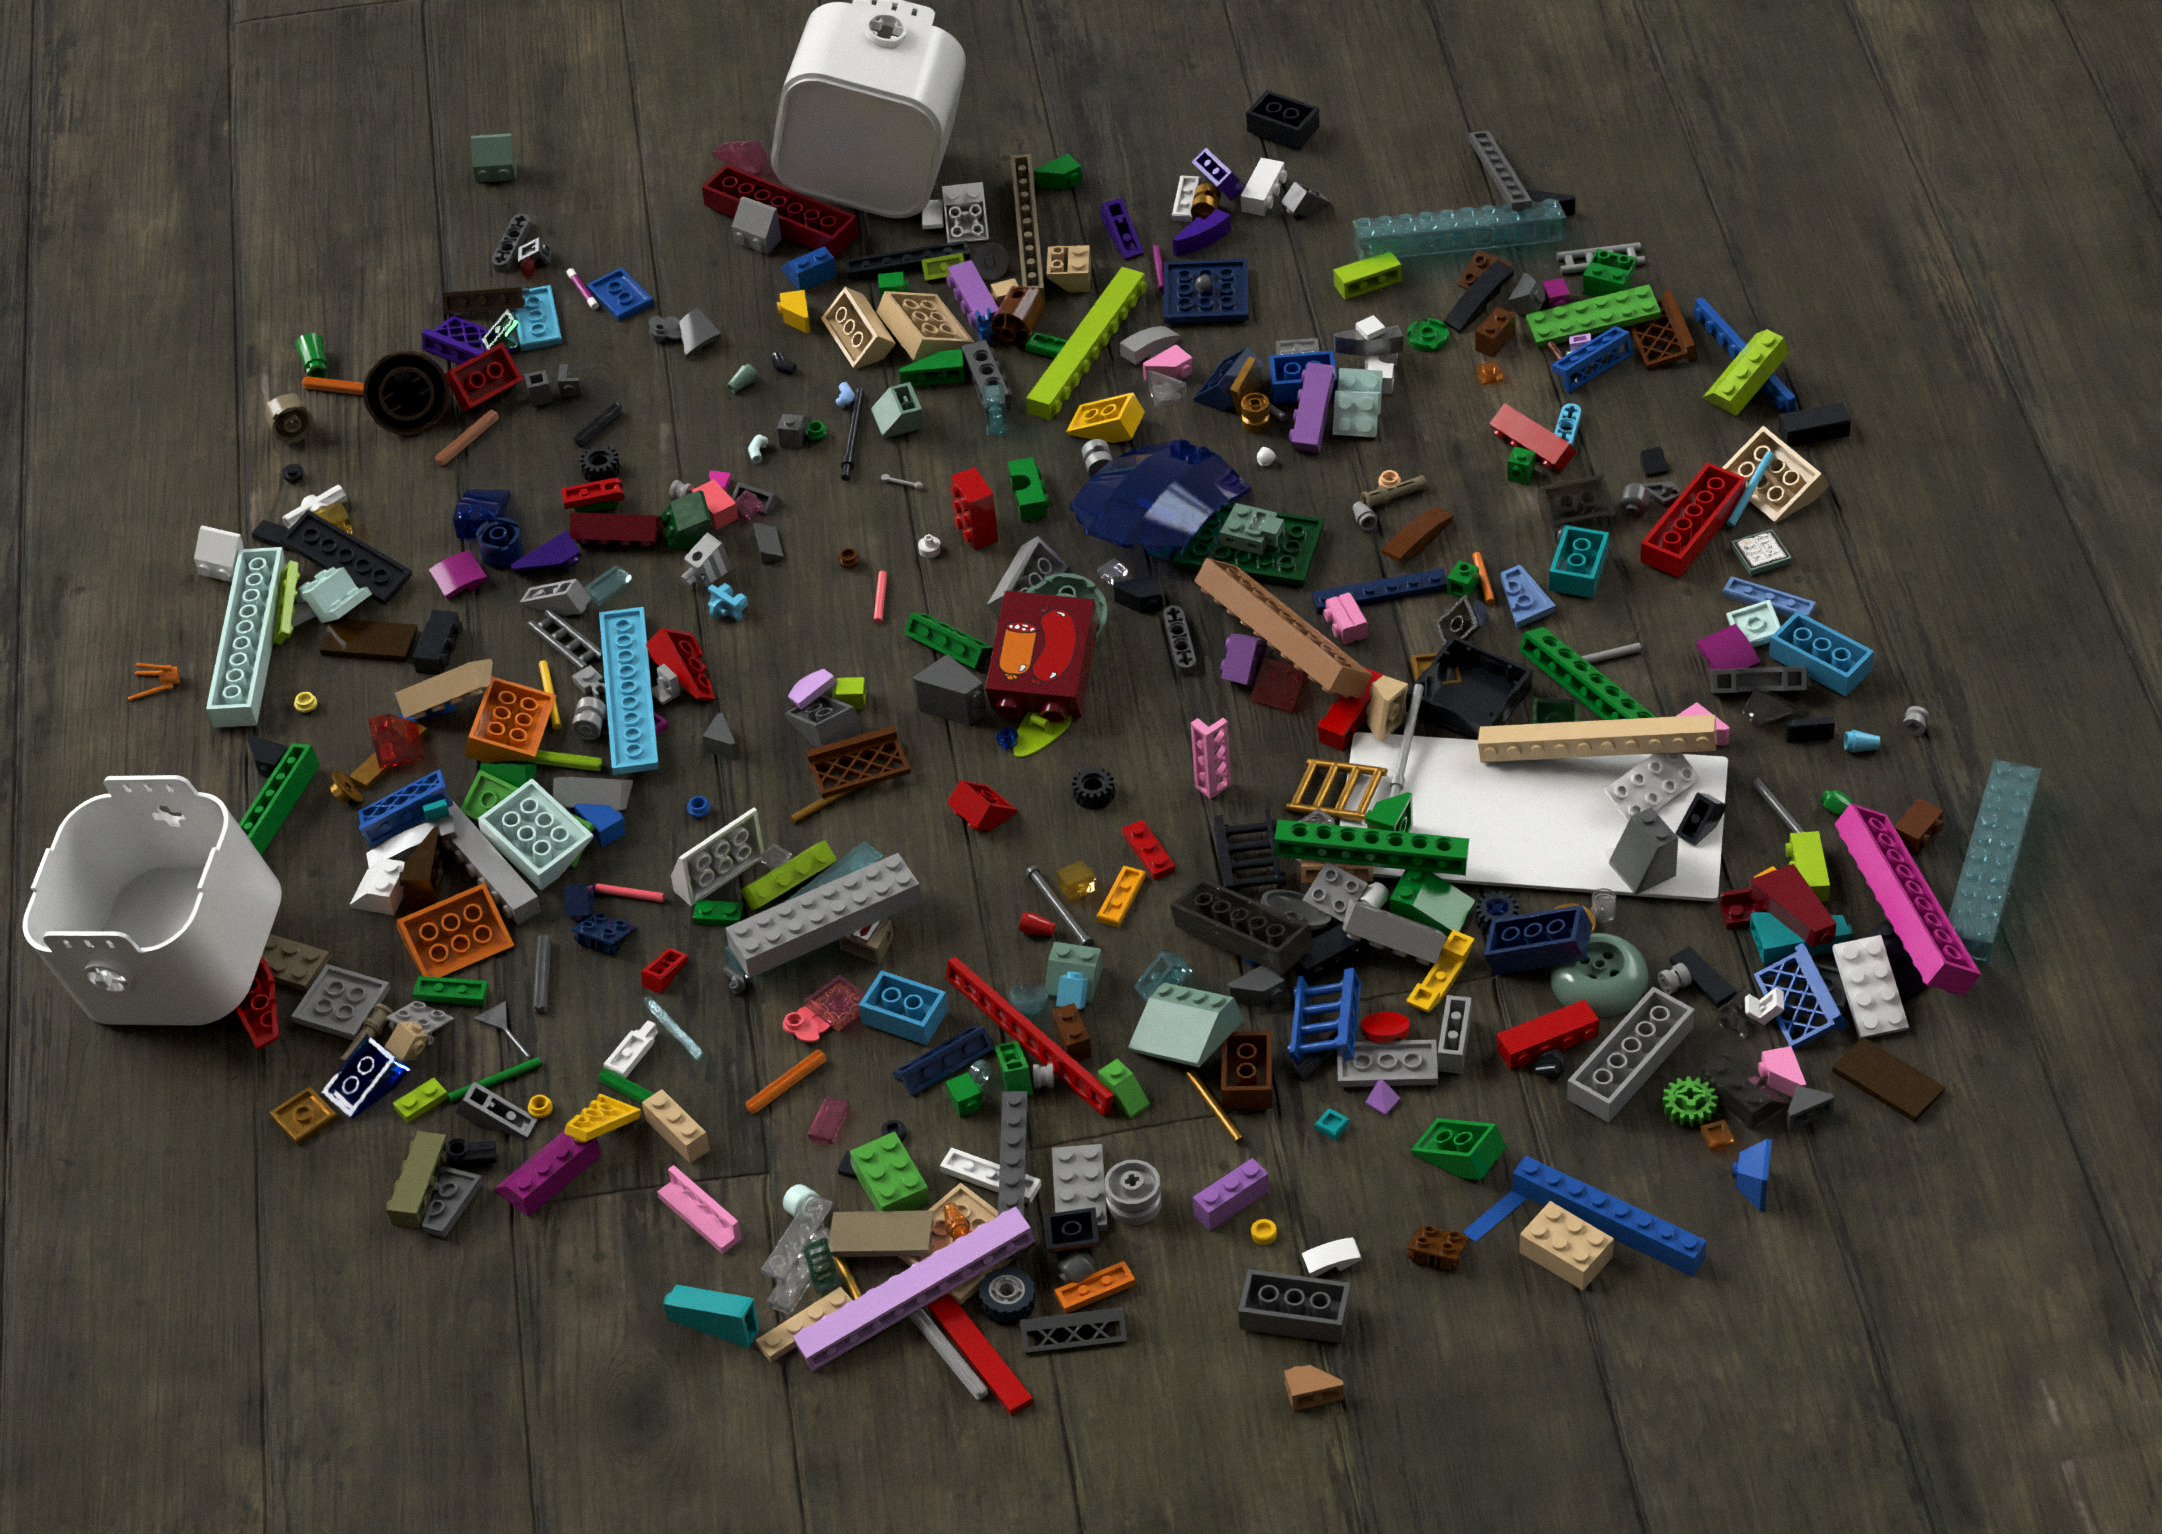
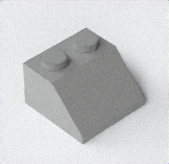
(756, 225)

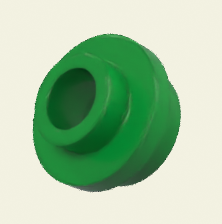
(816, 430)

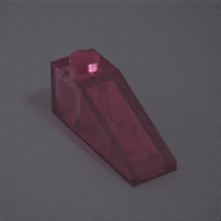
(744, 155)

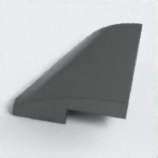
(697, 332)

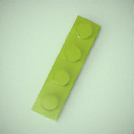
(286, 598)

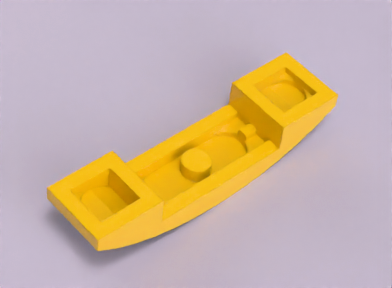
(1443, 974)

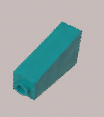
(1777, 941)
(714, 1313)

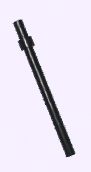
(848, 460)

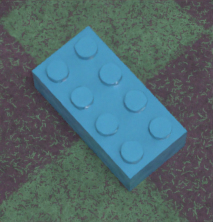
(1823, 651)

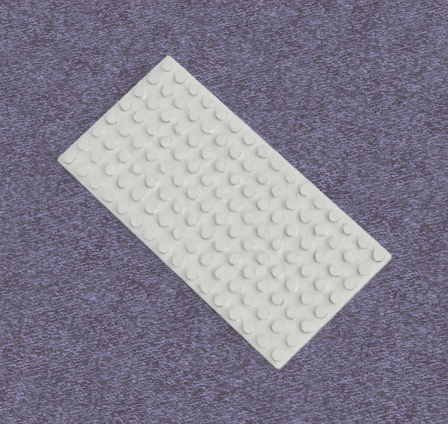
(1536, 818)

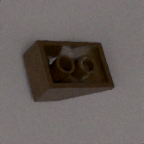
(424, 872)

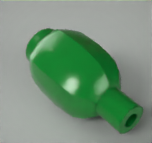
(1835, 802)

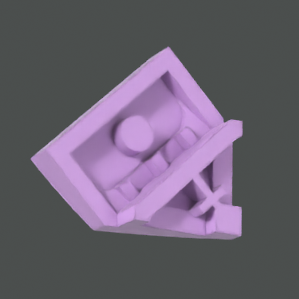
(811, 687)

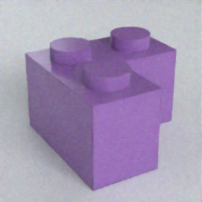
(1242, 658)

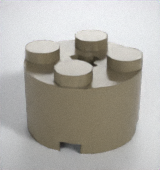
(288, 418)

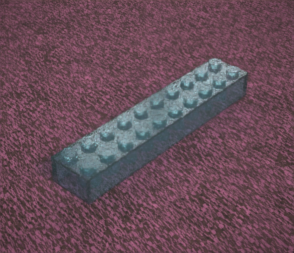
(1458, 230)
(1993, 856)

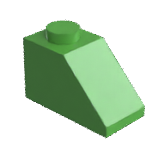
(1124, 1086)

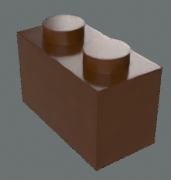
(1495, 332)
(1919, 825)
(1071, 1032)

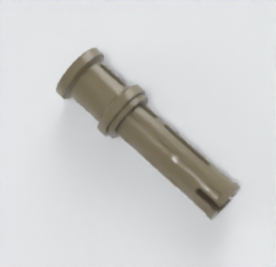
(1385, 494)
(372, 1026)

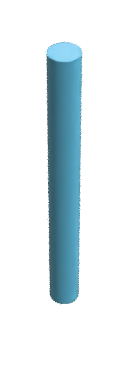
(1739, 508)

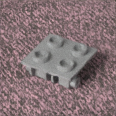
(1333, 890)
(424, 1015)

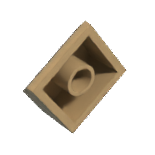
(1386, 706)

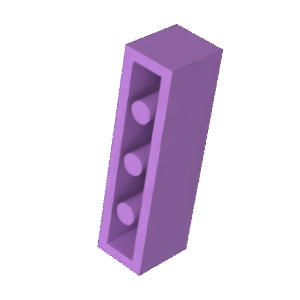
(970, 290)
(1313, 407)

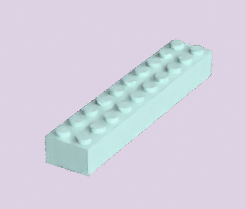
(246, 639)

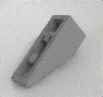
(561, 597)

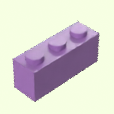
(1231, 1194)

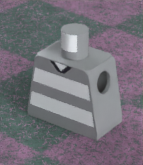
(706, 562)

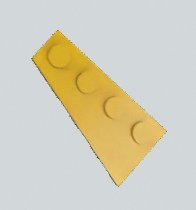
(601, 1117)

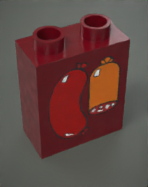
(1042, 655)

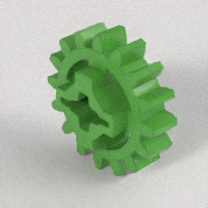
(1689, 1101)

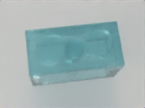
(994, 409)

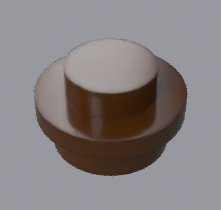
(848, 558)

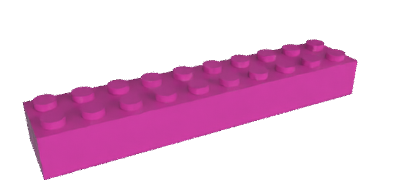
(1907, 900)

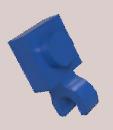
(984, 329)

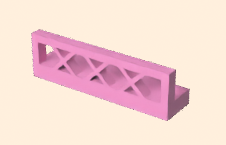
(1205, 759)
(700, 1211)

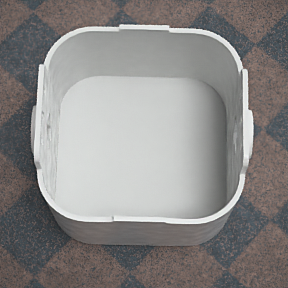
(868, 113)
(150, 907)

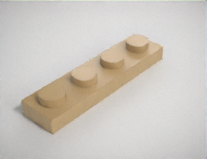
(780, 1339)

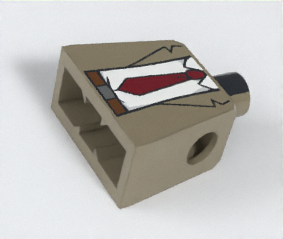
(870, 941)

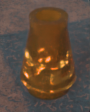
(955, 1222)

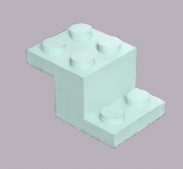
(1357, 402)
(332, 594)

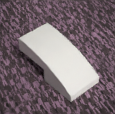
(933, 214)
(1337, 1254)

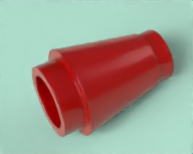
(1036, 925)

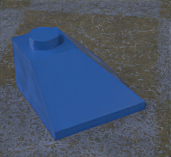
(1753, 1173)

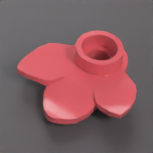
(805, 1025)

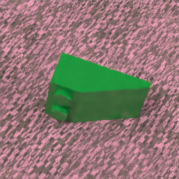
(1431, 901)
(1461, 1147)

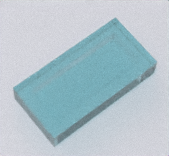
(608, 584)

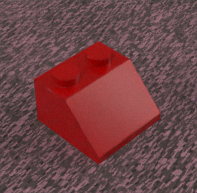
(980, 805)

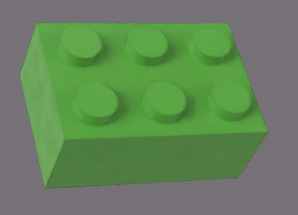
(889, 1175)

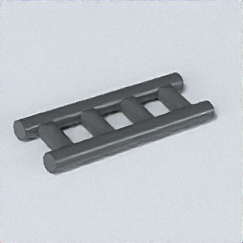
(566, 629)

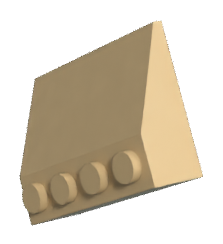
(921, 323)
(1788, 481)

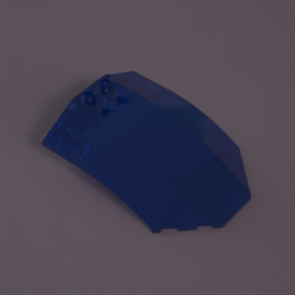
(1157, 495)

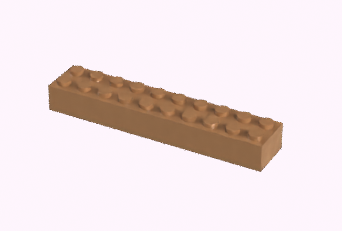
(1283, 629)

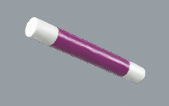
(582, 289)

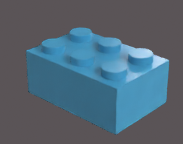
(903, 1007)

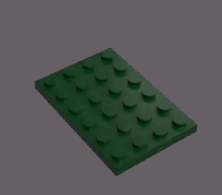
(1280, 564)

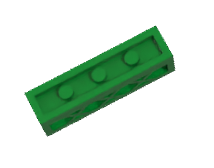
(947, 639)

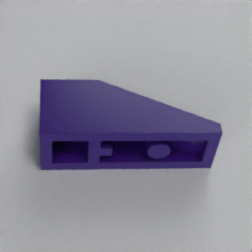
(1120, 228)
(551, 555)

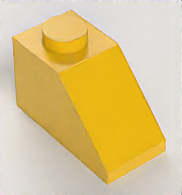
(794, 310)

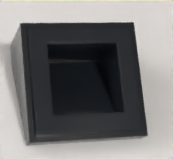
(1653, 461)

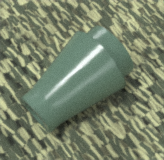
(744, 377)

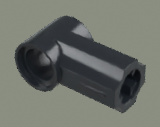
(462, 1154)

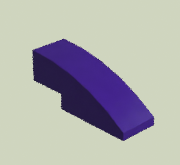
(1202, 233)

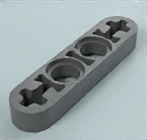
(506, 242)
(1179, 640)

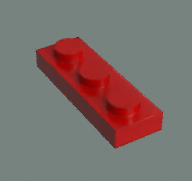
(1148, 849)

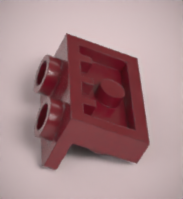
(1737, 908)

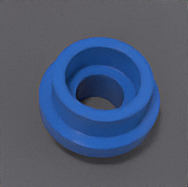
(698, 807)

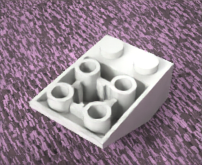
(965, 212)

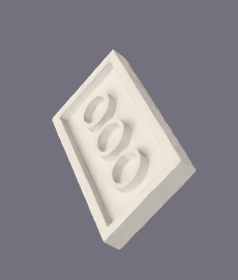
(1870, 987)

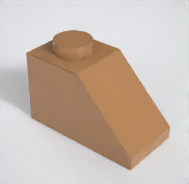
(1312, 1387)

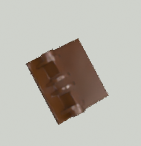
(1477, 266)
(1431, 1242)

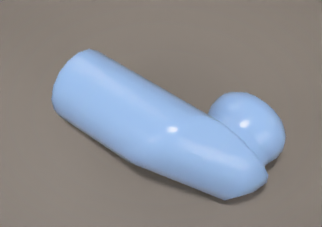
(847, 395)

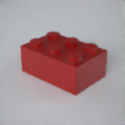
(483, 377)
(974, 508)

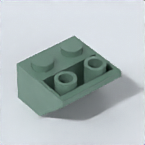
(898, 411)

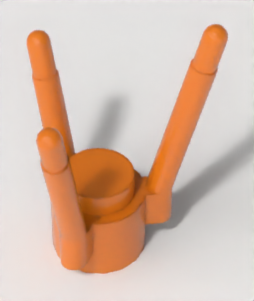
(166, 673)

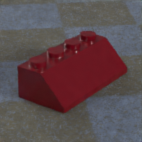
(616, 527)

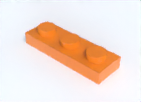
(1095, 1287)

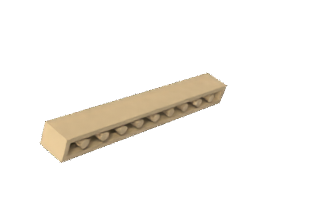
(1597, 738)

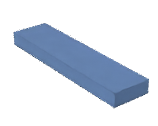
(1753, 593)

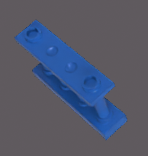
(1345, 1024)

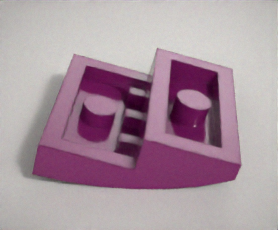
(458, 573)
(1728, 649)

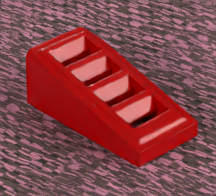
(662, 971)

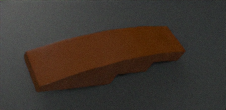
(1415, 535)

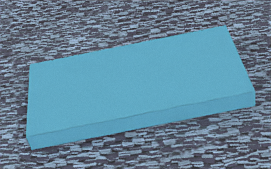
(538, 320)

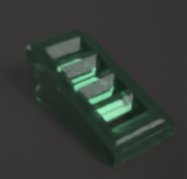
(827, 1282)

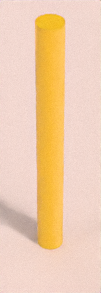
(548, 687)

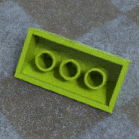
(1748, 372)

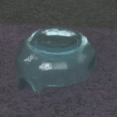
(1028, 999)

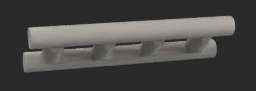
(1568, 256)

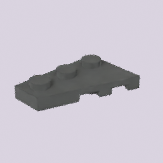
(450, 1200)

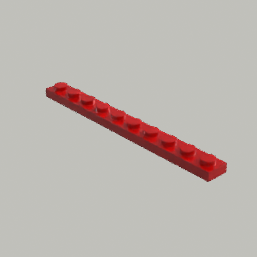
(1029, 1036)

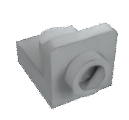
(668, 685)

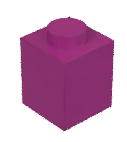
(1556, 293)

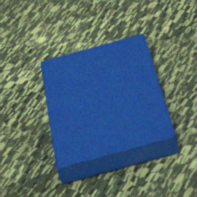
(620, 294)

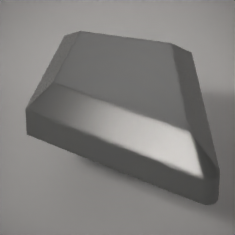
(1664, 492)

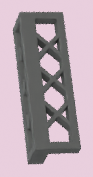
(1073, 1319)

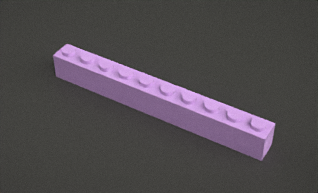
(913, 1288)

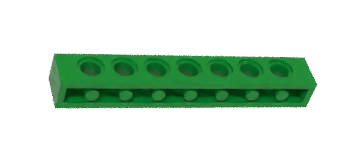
(1579, 677)
(1371, 847)

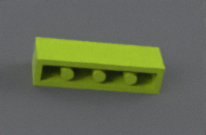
(788, 875)

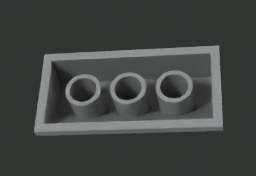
(1029, 567)
(1393, 931)

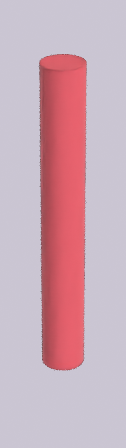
(880, 597)
(630, 893)

